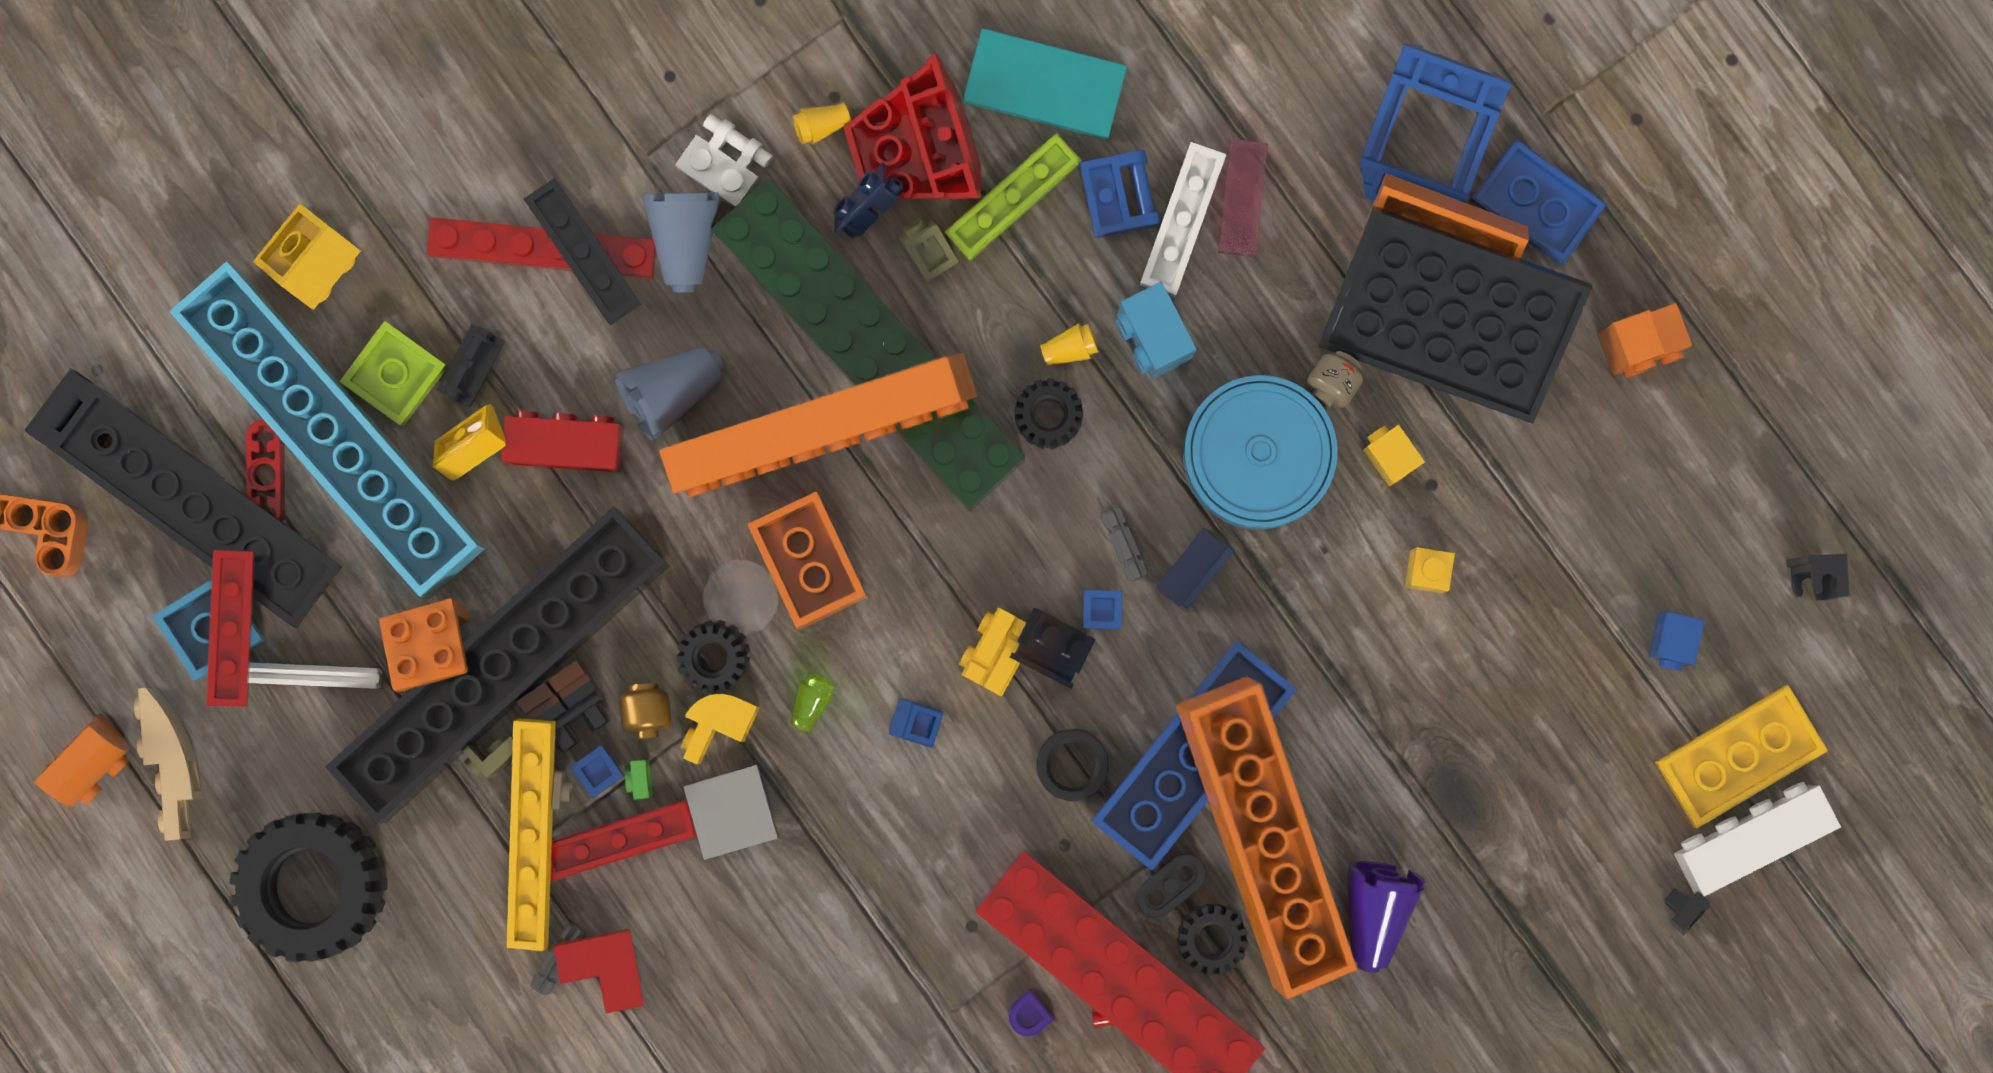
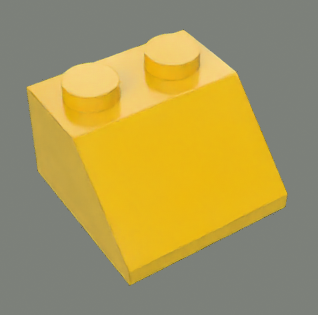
(307, 257)

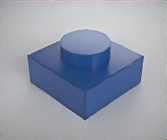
(1102, 609)
(597, 771)

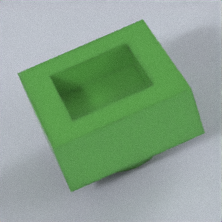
(639, 779)

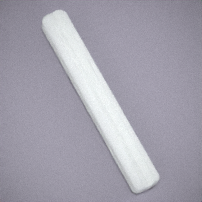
(315, 675)

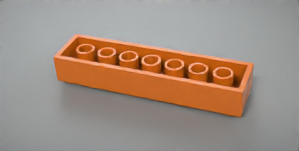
(810, 426)
(1266, 836)

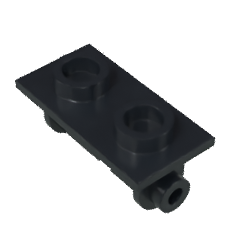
(471, 365)

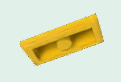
(468, 443)

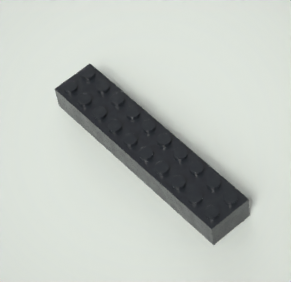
(504, 663)

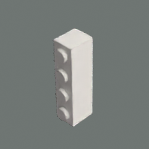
(1756, 839)

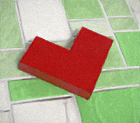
(605, 956)

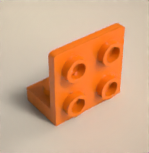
(424, 644)

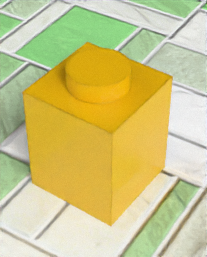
(1392, 454)
(1429, 570)

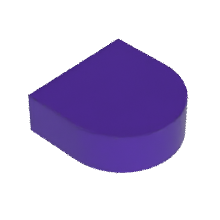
(1029, 1015)

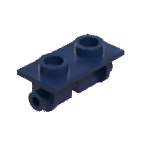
(854, 212)

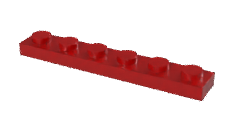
(529, 247)

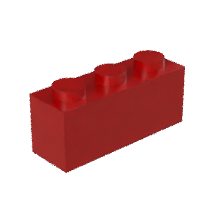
(563, 442)

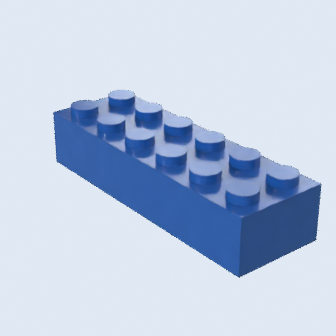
(1164, 785)

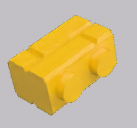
(990, 660)

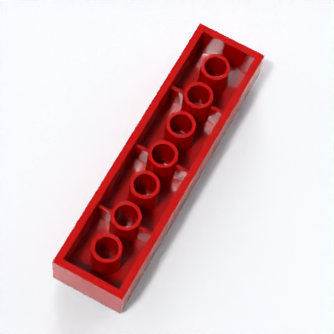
(1115, 973)

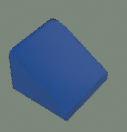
(916, 722)

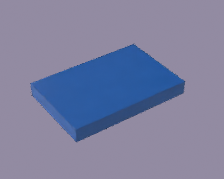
(1541, 197)

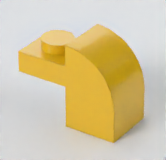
(717, 713)

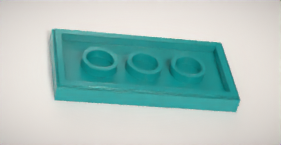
(1044, 84)

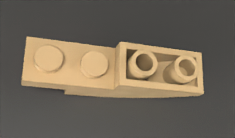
(168, 745)

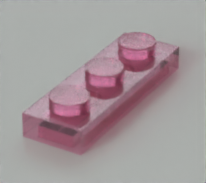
(1242, 198)

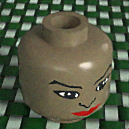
(1335, 380)

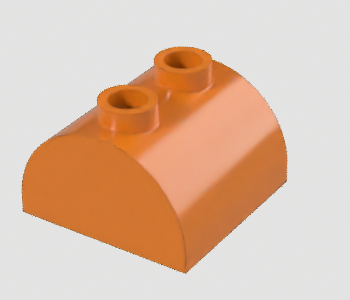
(84, 762)

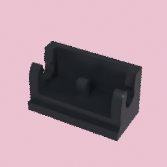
(1826, 572)

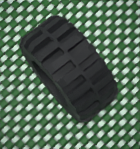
(258, 895)

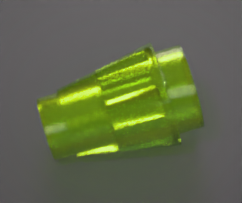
(811, 701)

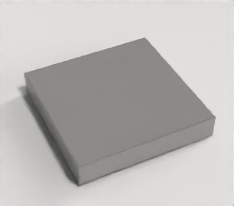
(730, 812)

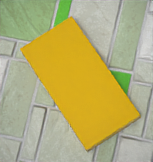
(1741, 756)

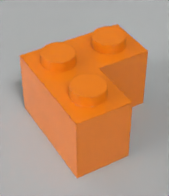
(1642, 339)

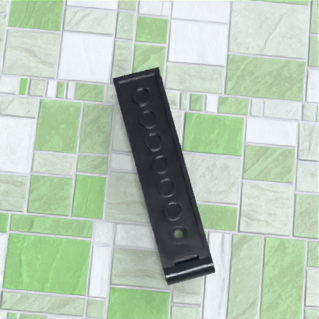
(180, 494)

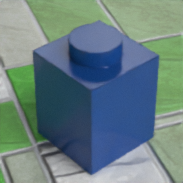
(1676, 640)

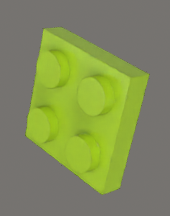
(393, 374)

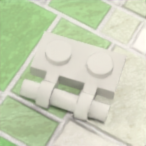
(718, 171)

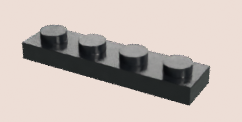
(582, 251)

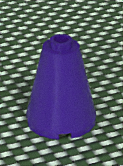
(1379, 911)

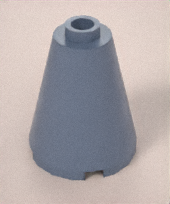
(682, 234)
(668, 388)

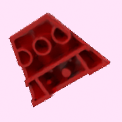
(919, 137)

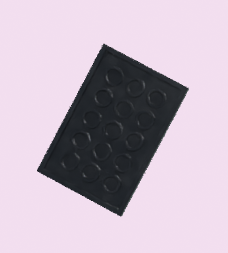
(1454, 314)

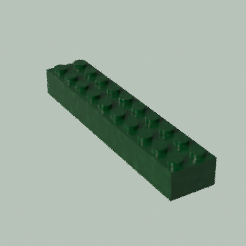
(860, 335)

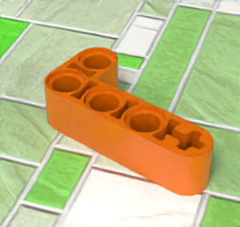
(46, 526)

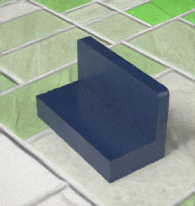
(1194, 570)

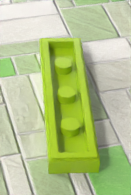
(1013, 197)

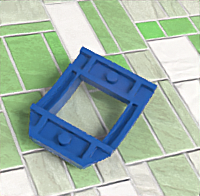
(1447, 81)

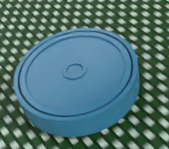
(1260, 452)

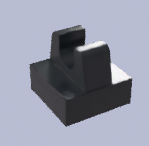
(1686, 910)

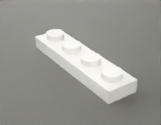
(1183, 218)

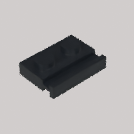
(1052, 647)

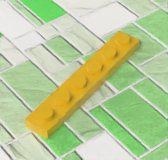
(530, 834)

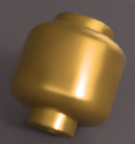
(645, 710)

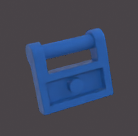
(1107, 195)

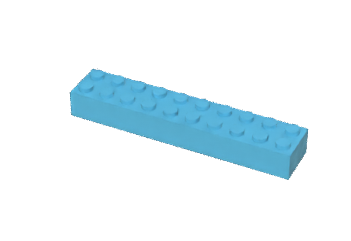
(327, 430)

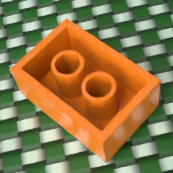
(807, 560)

